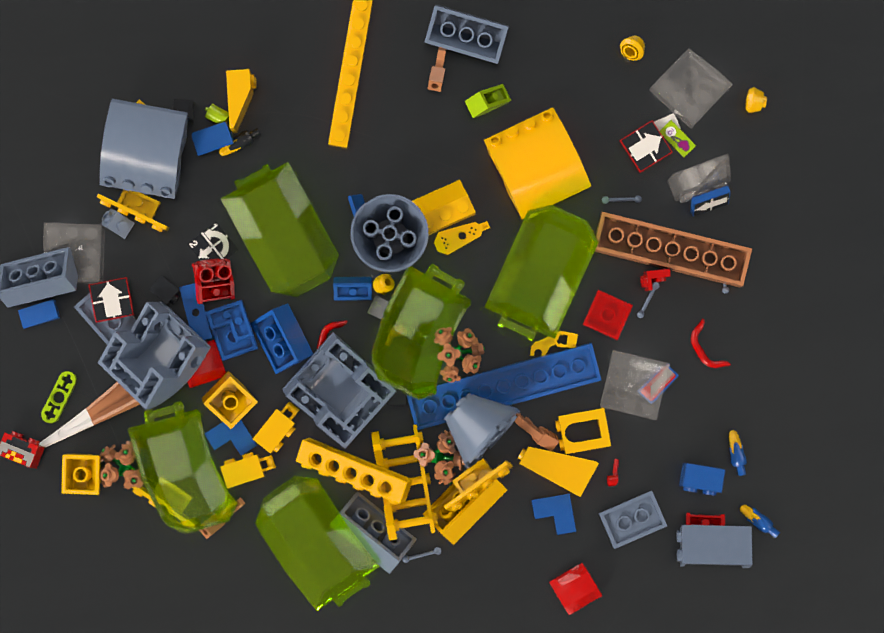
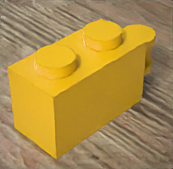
(276, 429)
(245, 470)

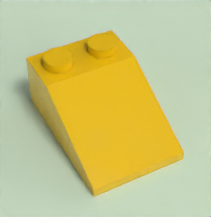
(240, 92)

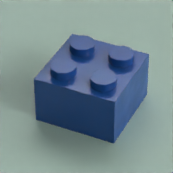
(701, 477)

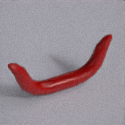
(324, 332)
(700, 352)

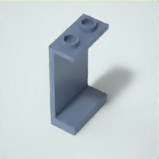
(715, 545)

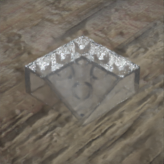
(690, 87)
(700, 179)
(85, 244)
(634, 385)

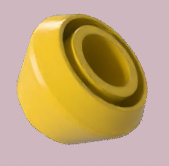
(632, 48)
(755, 100)

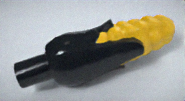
(240, 141)

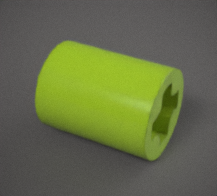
(216, 114)

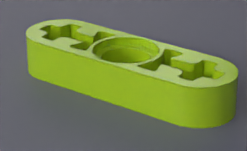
(61, 382)

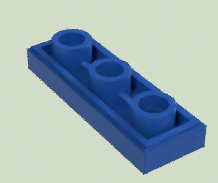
(197, 323)

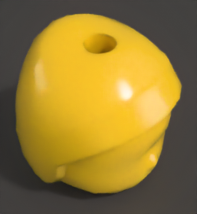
(383, 284)

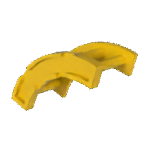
(389, 509)

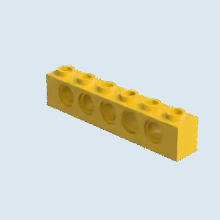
(399, 484)

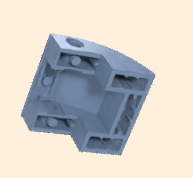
(143, 148)
(154, 355)
(338, 390)

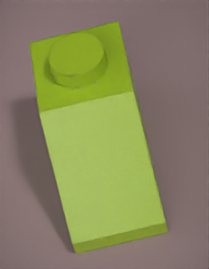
(487, 100)

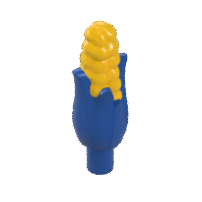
(738, 457)
(759, 520)

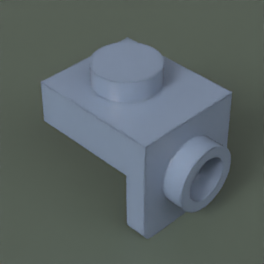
(117, 223)

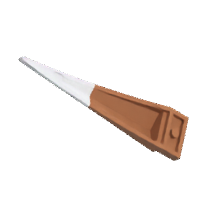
(108, 405)

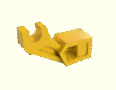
(547, 342)

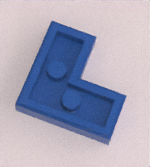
(233, 315)
(238, 435)
(560, 508)

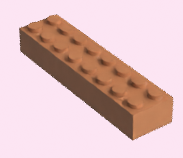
(672, 249)

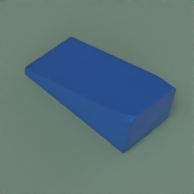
(39, 314)

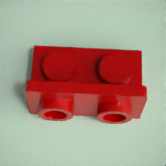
(656, 276)

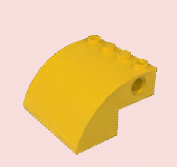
(537, 162)

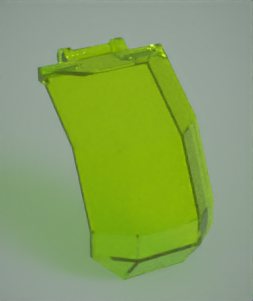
(281, 230)
(542, 271)
(405, 344)
(180, 470)
(314, 542)

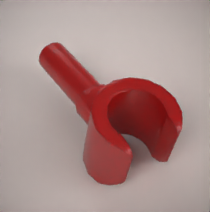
(612, 480)

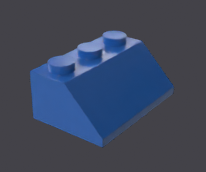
(281, 338)

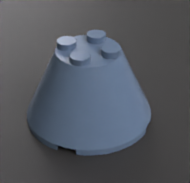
(389, 233)
(478, 425)

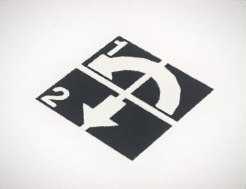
(213, 244)

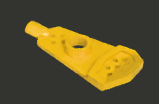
(453, 239)

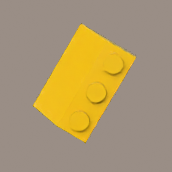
(445, 206)

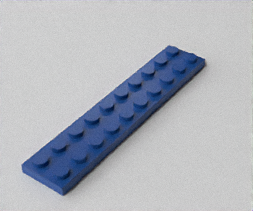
(511, 383)

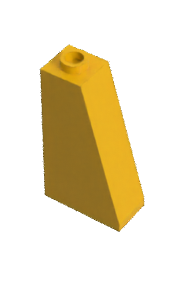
(564, 470)

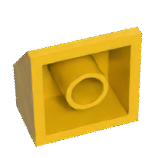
(229, 400)
(81, 474)

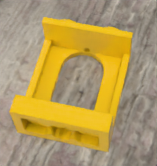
(572, 447)

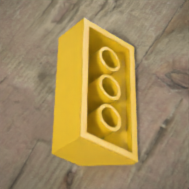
(456, 524)

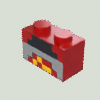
(21, 450)

